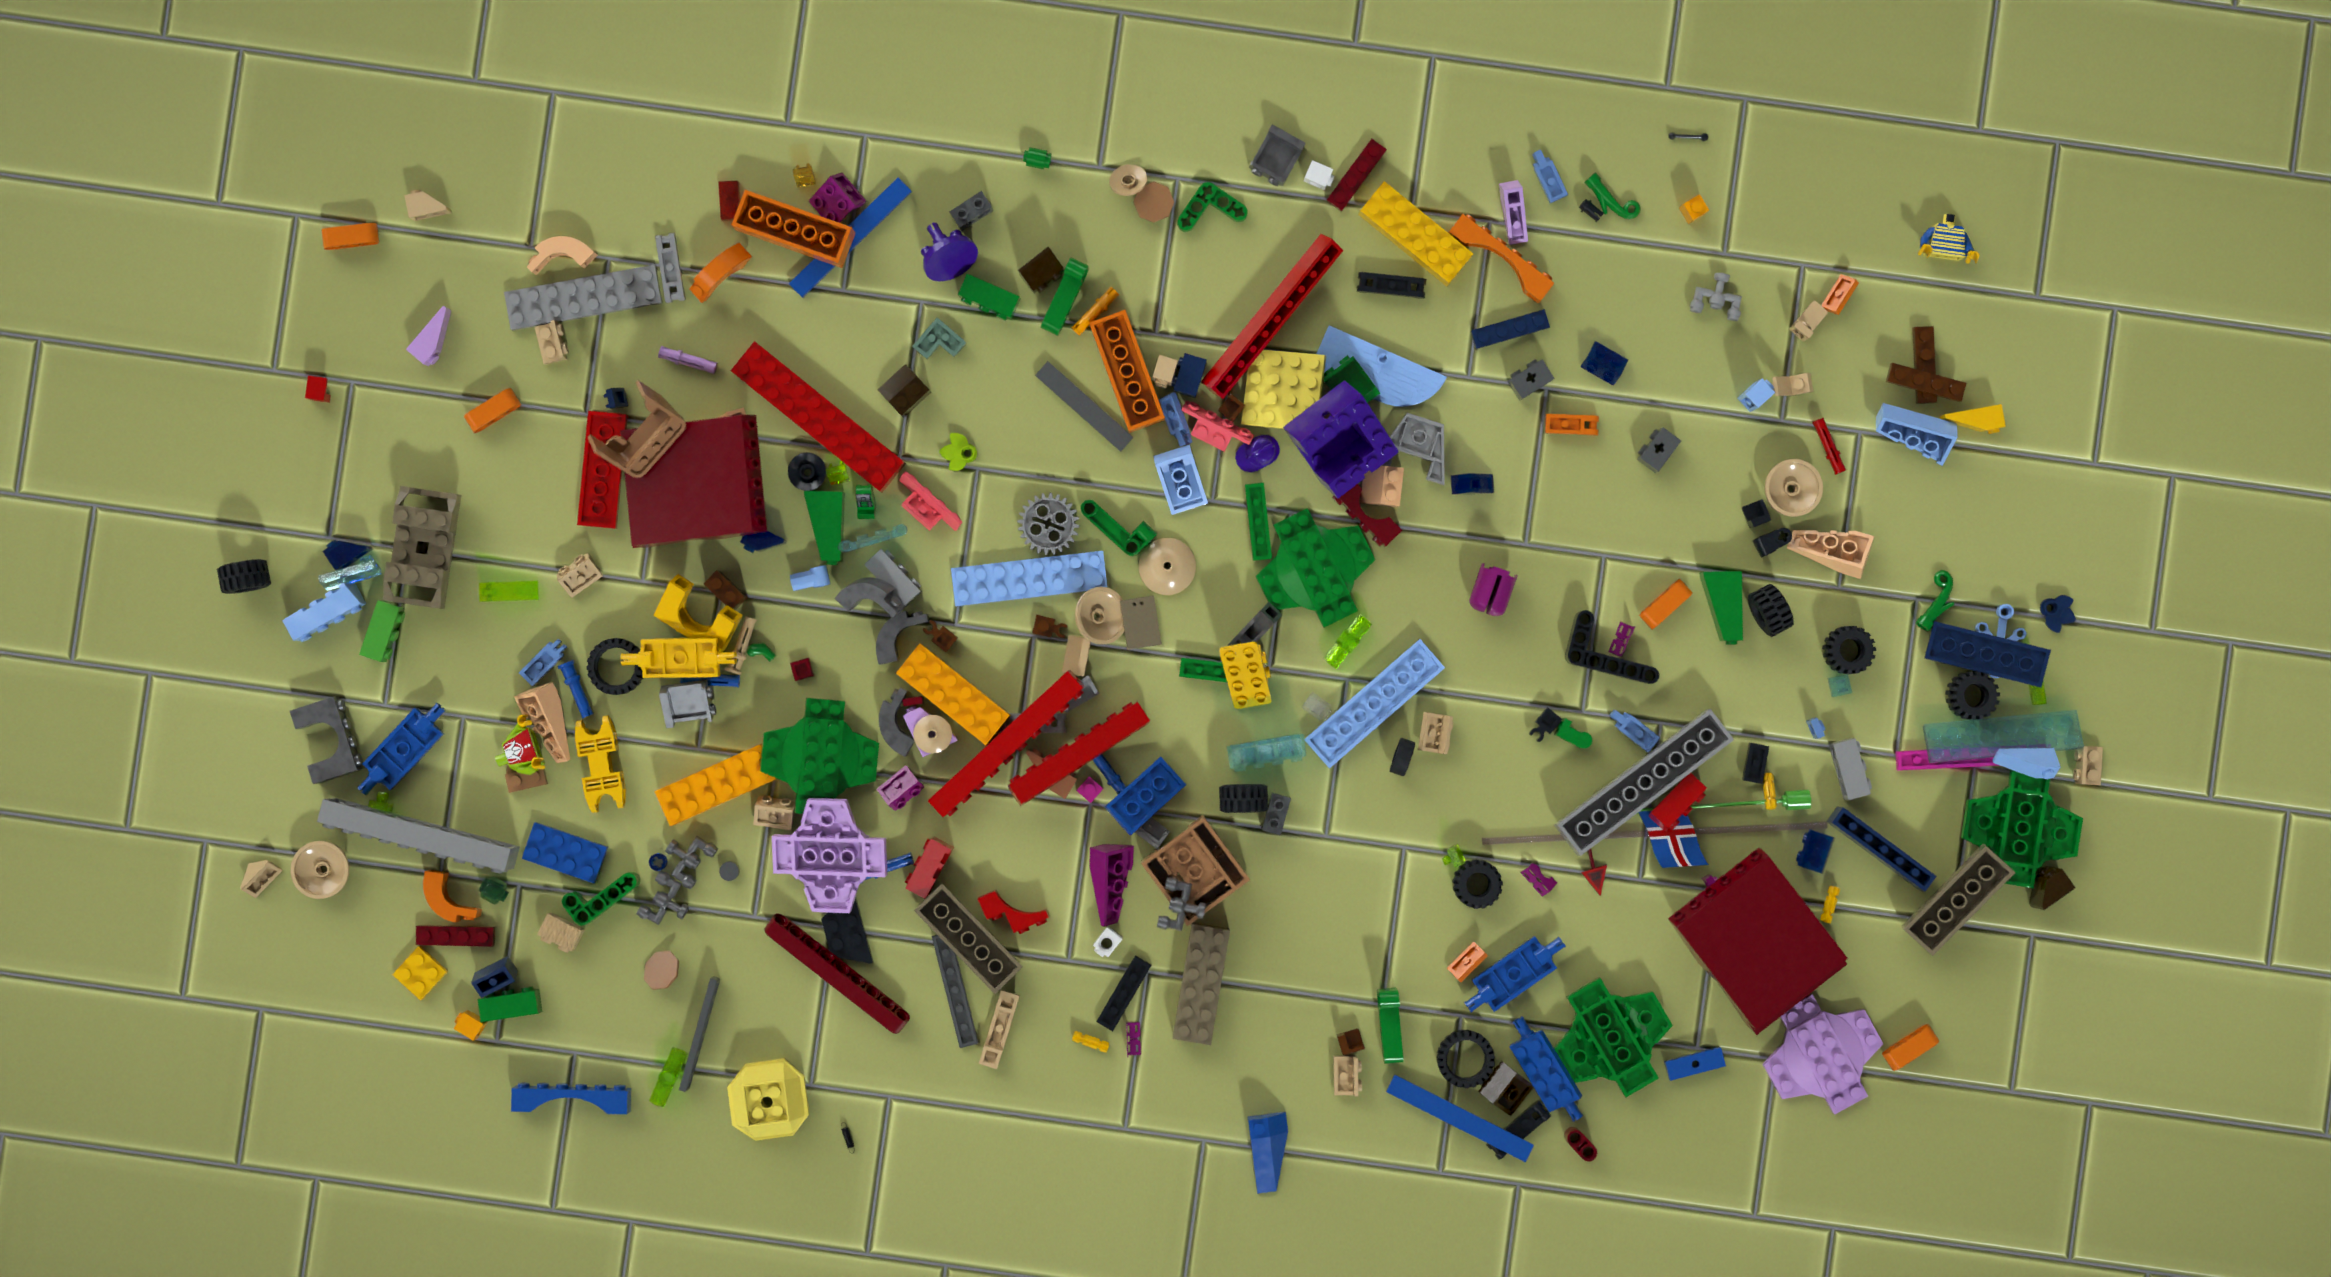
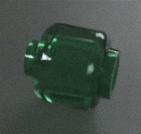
(493, 890)

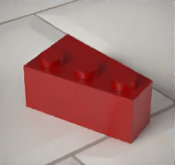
(928, 867)

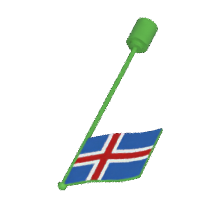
(1680, 845)

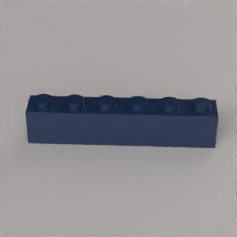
(1881, 848)

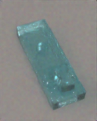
(366, 569)

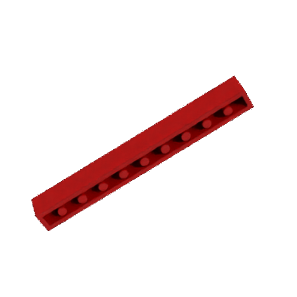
(1272, 316)
(1006, 743)

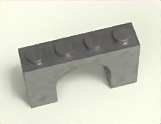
(346, 758)

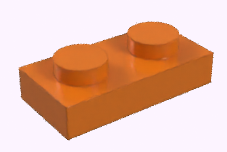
(1840, 294)
(1467, 961)

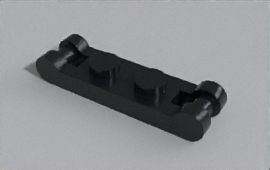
(1391, 285)
(1524, 1125)

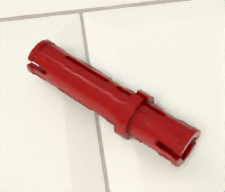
(1829, 446)

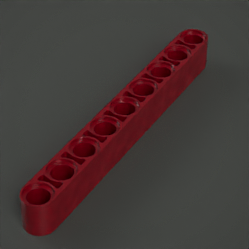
(837, 973)

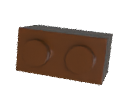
(725, 590)

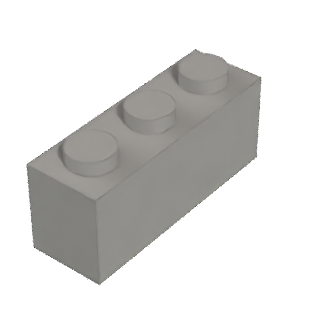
(886, 569)
(1850, 768)

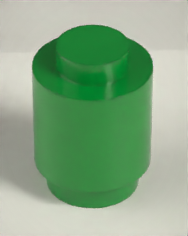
(1037, 158)

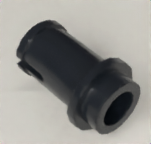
(1587, 207)

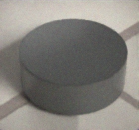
(729, 871)

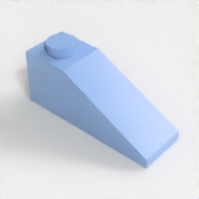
(2029, 761)

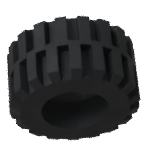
(243, 576)
(1770, 610)
(1864, 645)
(1988, 695)
(1243, 798)
(1492, 891)

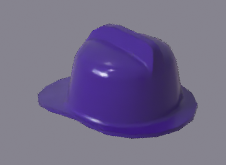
(1259, 454)

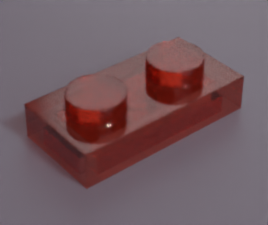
(729, 199)

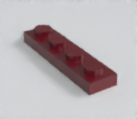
(1356, 175)
(455, 935)

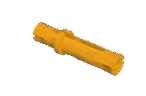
(1101, 304)

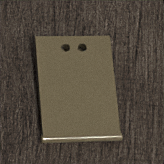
(1140, 622)

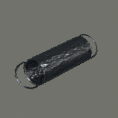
(848, 1138)

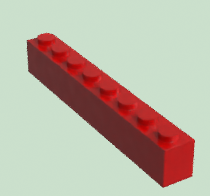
(1078, 754)

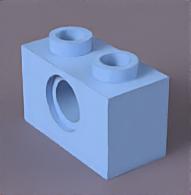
(1756, 394)

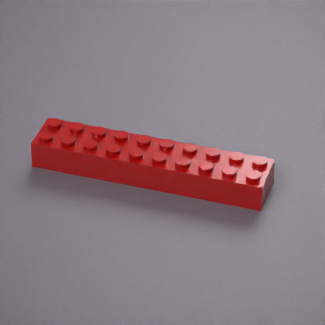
(818, 417)

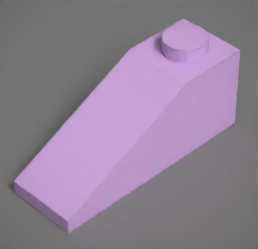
(1513, 211)
(430, 340)

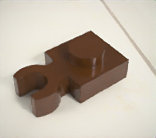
(1045, 626)
(942, 638)

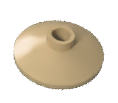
(1128, 180)
(939, 726)

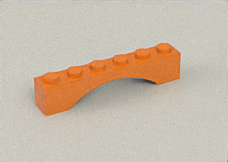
(1532, 281)

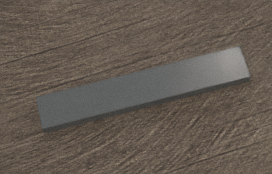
(1084, 406)
(955, 993)
(699, 1034)

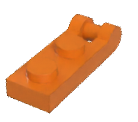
(1571, 424)

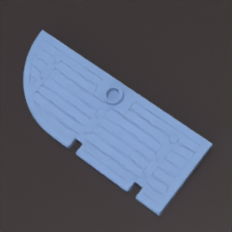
(1396, 378)

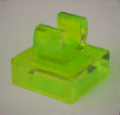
(837, 474)
(381, 802)
(1454, 855)

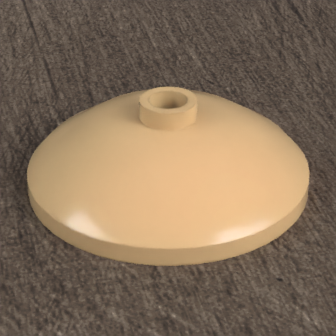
(1806, 487)
(1163, 580)
(1109, 621)
(308, 873)

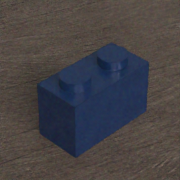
(1189, 375)
(494, 976)

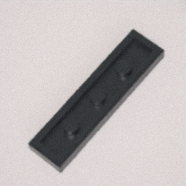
(1123, 993)

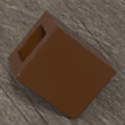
(1231, 408)
(1350, 1041)

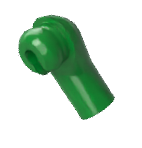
(761, 649)

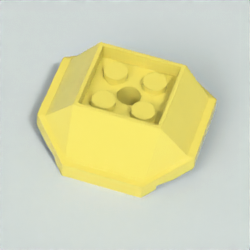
(774, 1080)

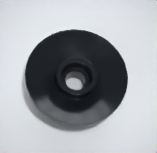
(797, 469)

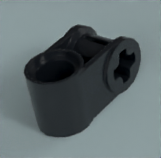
(1769, 542)

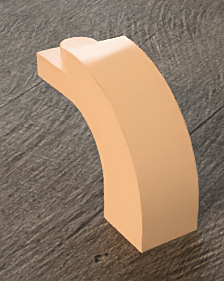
(560, 246)

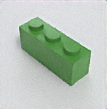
(382, 631)

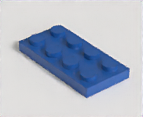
(1145, 796)
(564, 852)

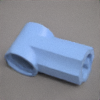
(814, 578)

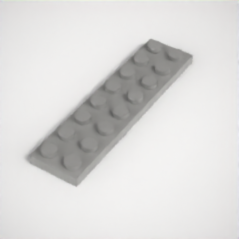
(583, 297)

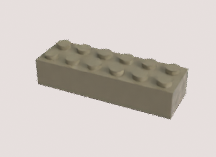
(1958, 899)
(968, 938)
(1201, 983)

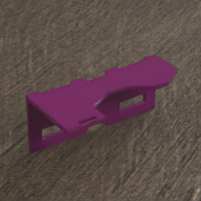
(1619, 643)
(1548, 883)
(1133, 1041)

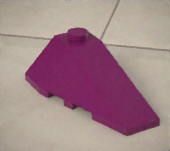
(1109, 873)

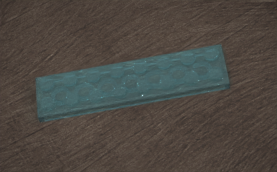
(1985, 736)

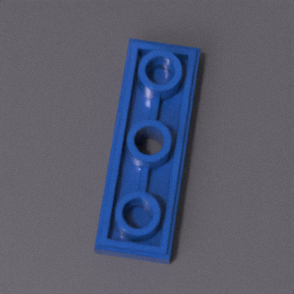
(1706, 1061)

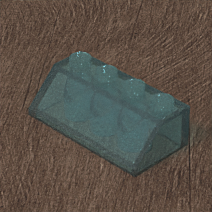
(1266, 751)

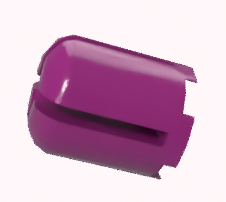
(1484, 586)

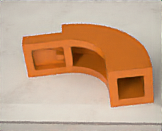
(718, 270)
(439, 900)

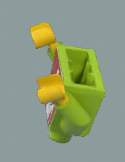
(521, 749)

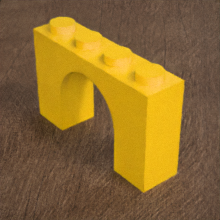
(674, 613)

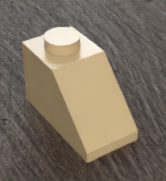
(423, 206)

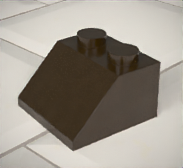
(1041, 270)
(904, 390)
(2049, 887)
(1505, 1088)

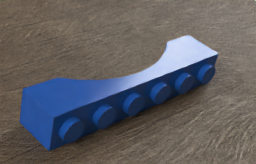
(611, 1100)

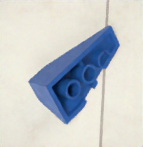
(1268, 1144)

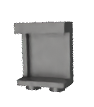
(1277, 156)
(687, 702)

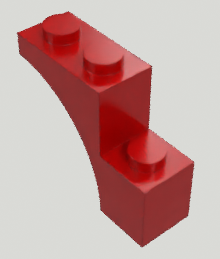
(994, 906)

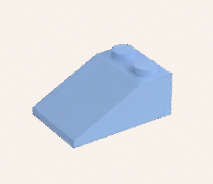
(1180, 479)

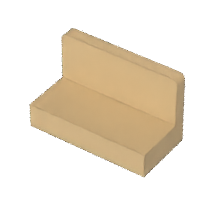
(1076, 655)

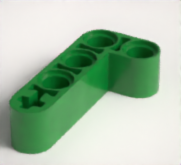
(1065, 296)
(605, 896)
(1390, 1026)

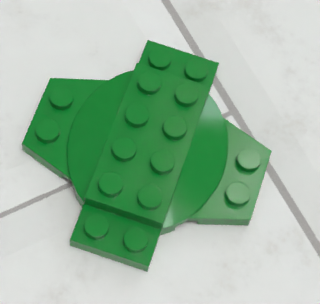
(1315, 567)
(819, 754)
(2022, 827)
(1613, 1037)

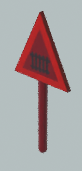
(1595, 875)

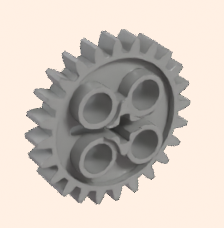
(1054, 507)

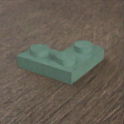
(939, 335)

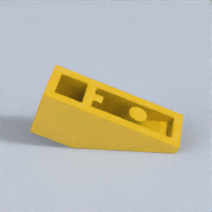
(1979, 419)

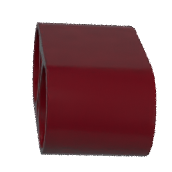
(1581, 1143)

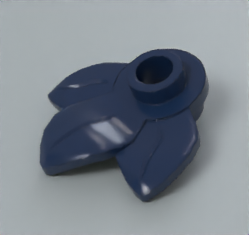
(2059, 614)

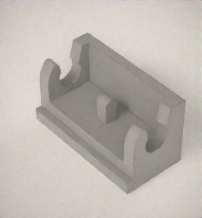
(1089, 692)
(1153, 832)

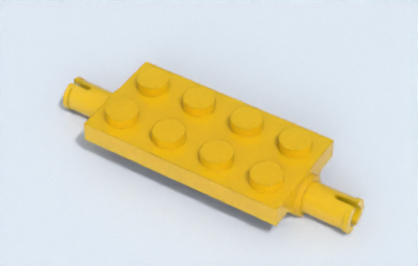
(679, 657)

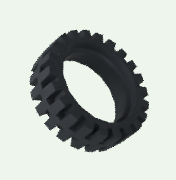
(593, 672)
(1487, 1067)

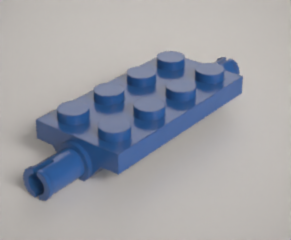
(402, 749)
(1514, 973)
(1545, 1070)

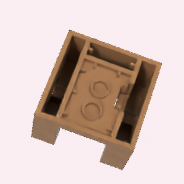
(1200, 860)

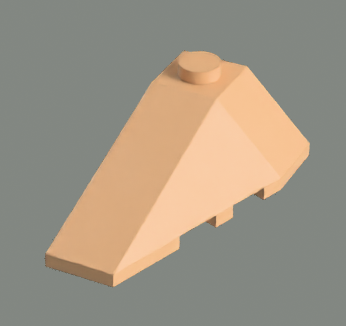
(1837, 550)
(546, 714)

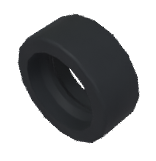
(1402, 757)

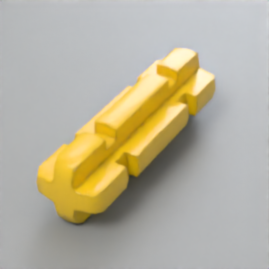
(1769, 791)
(1830, 904)
(1090, 1041)

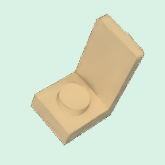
(1808, 321)
(1792, 385)

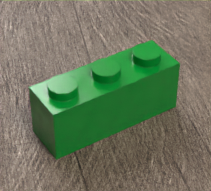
(988, 297)
(510, 1004)

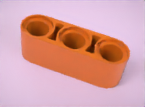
(350, 236)
(492, 410)
(1665, 604)
(1910, 1047)

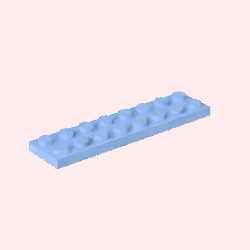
(1028, 578)
(1374, 703)

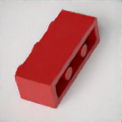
(1678, 802)

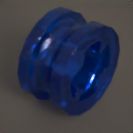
(659, 856)

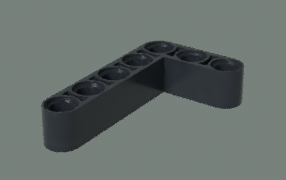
(1603, 660)

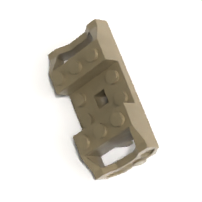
(412, 530)

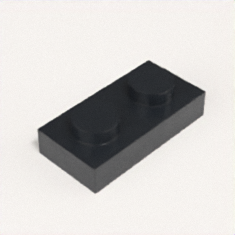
(1755, 763)

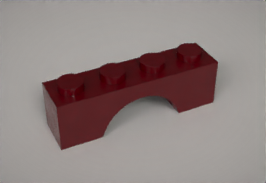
(1382, 529)

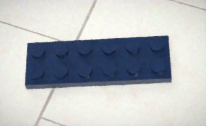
(1987, 654)

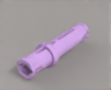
(679, 357)

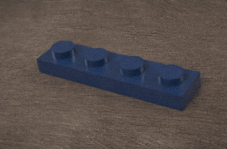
(1510, 329)

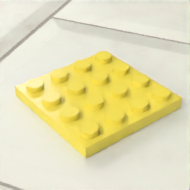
(1281, 387)

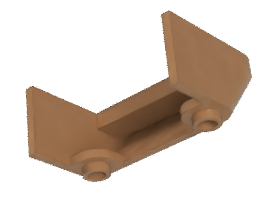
(648, 441)

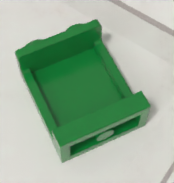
(1354, 375)

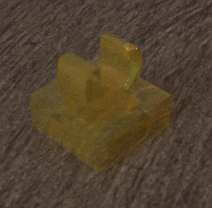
(804, 176)

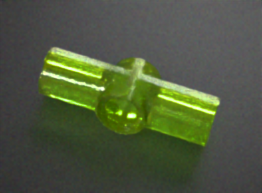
(1347, 641)
(673, 1066)

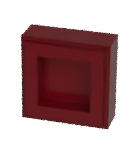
(802, 669)
(913, 701)

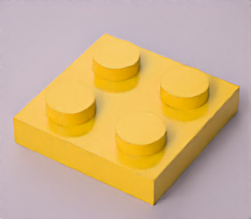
(420, 973)

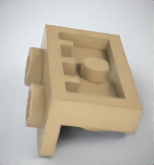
(551, 342)
(578, 575)
(2088, 765)
(774, 812)

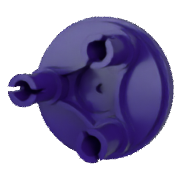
(948, 255)

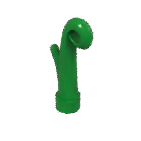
(1606, 199)
(1938, 606)

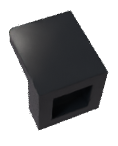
(1756, 513)

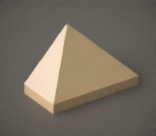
(259, 876)

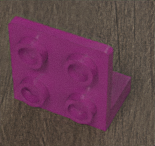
(836, 198)

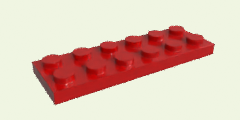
(600, 478)

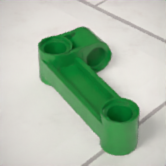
(1116, 533)

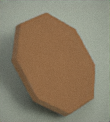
(1154, 202)
(661, 970)

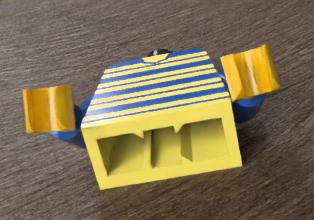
(1947, 242)

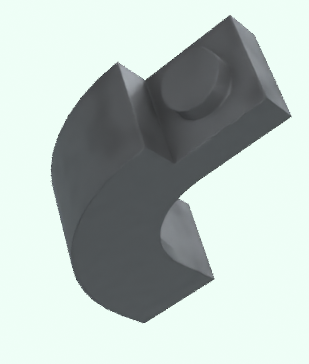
(872, 589)
(1258, 625)
(887, 637)
(889, 727)

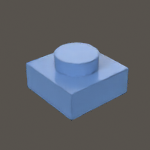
(1816, 728)

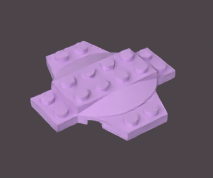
(829, 855)
(1823, 1054)

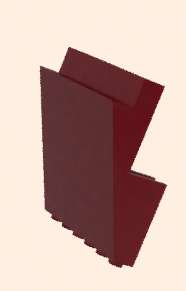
(701, 486)
(1758, 940)

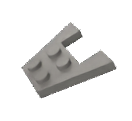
(1424, 440)

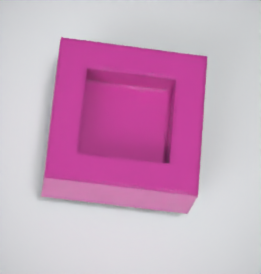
(1089, 789)

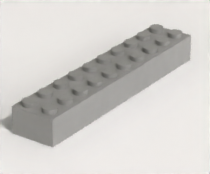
(1643, 782)
(418, 834)

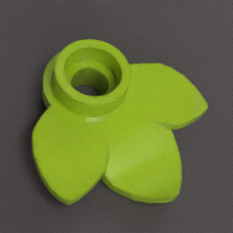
(955, 452)

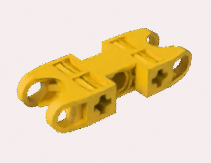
(600, 764)

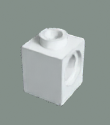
(1319, 175)
(1113, 936)

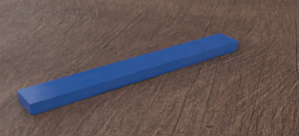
(862, 225)
(1460, 1118)

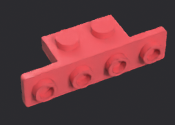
(1215, 429)
(925, 506)

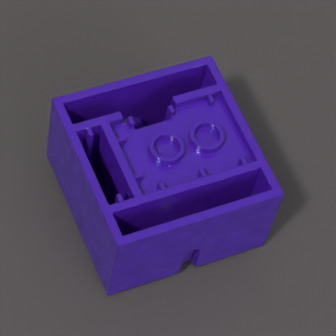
(1345, 442)

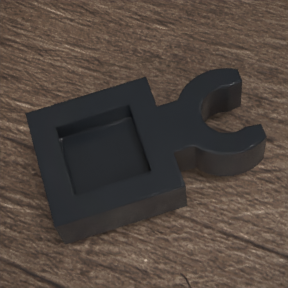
(1547, 722)

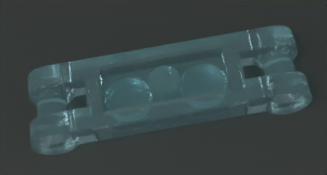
(880, 536)

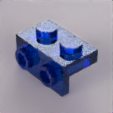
(1604, 363)
(1815, 851)

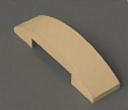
(999, 1029)

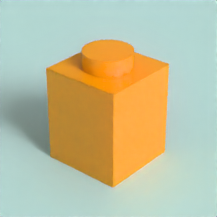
(1694, 209)
(469, 1025)

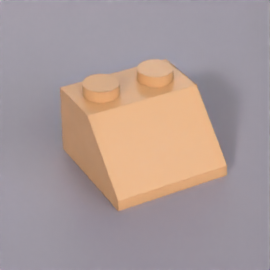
(1382, 487)

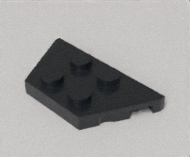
(847, 935)

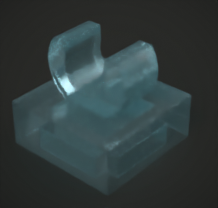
(1839, 685)

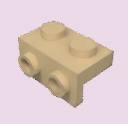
(1435, 733)
(1346, 1075)

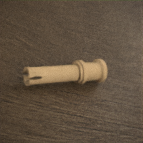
(748, 623)

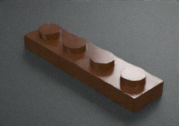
(1924, 358)
(1926, 382)

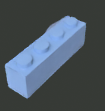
(1917, 431)
(324, 612)

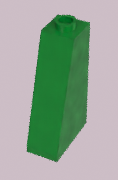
(827, 520)
(1724, 599)

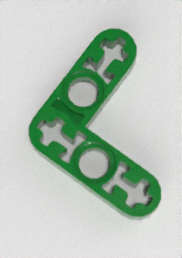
(1212, 200)

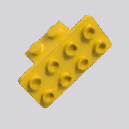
(1246, 674)

